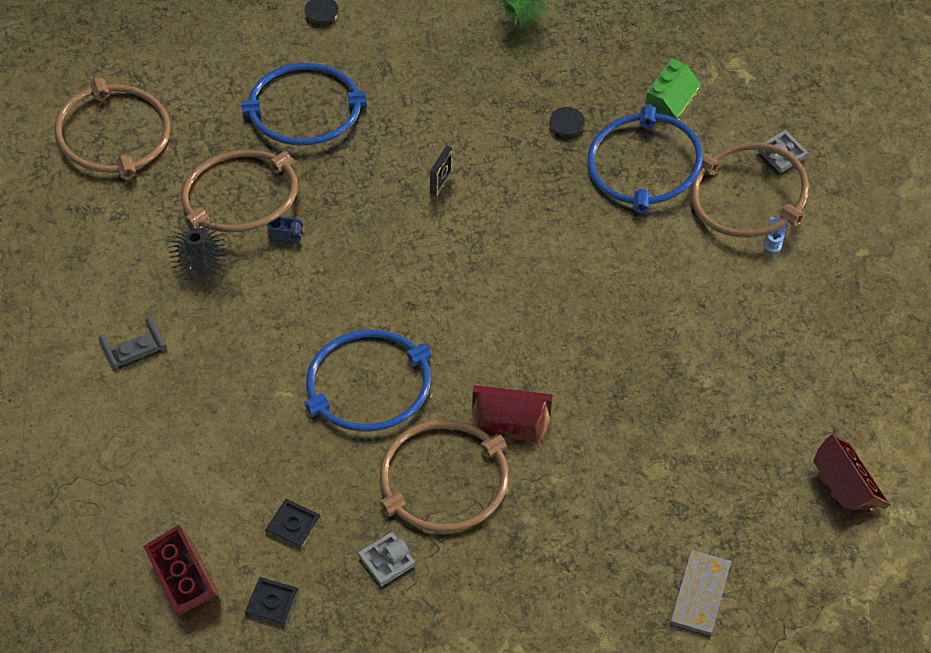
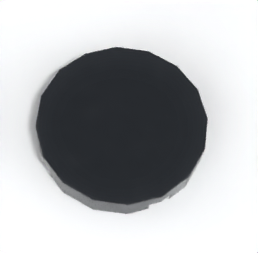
(321, 11)
(567, 122)

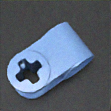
(775, 239)

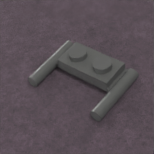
(134, 348)

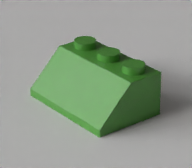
(673, 89)

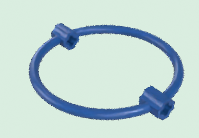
(355, 99)
(642, 197)
(319, 404)

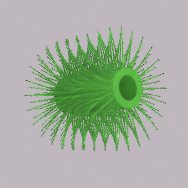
(514, 7)

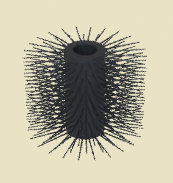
(197, 250)

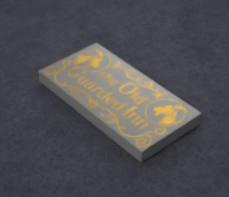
(700, 592)

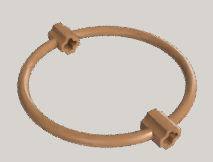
(277, 163)
(124, 164)
(789, 213)
(395, 502)

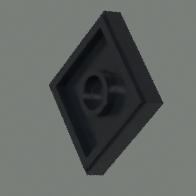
(441, 170)
(293, 524)
(272, 602)

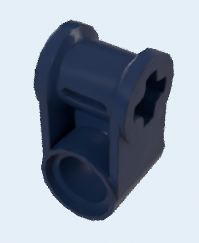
(283, 229)

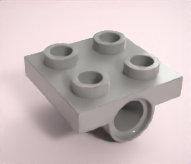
(788, 143)
(387, 558)

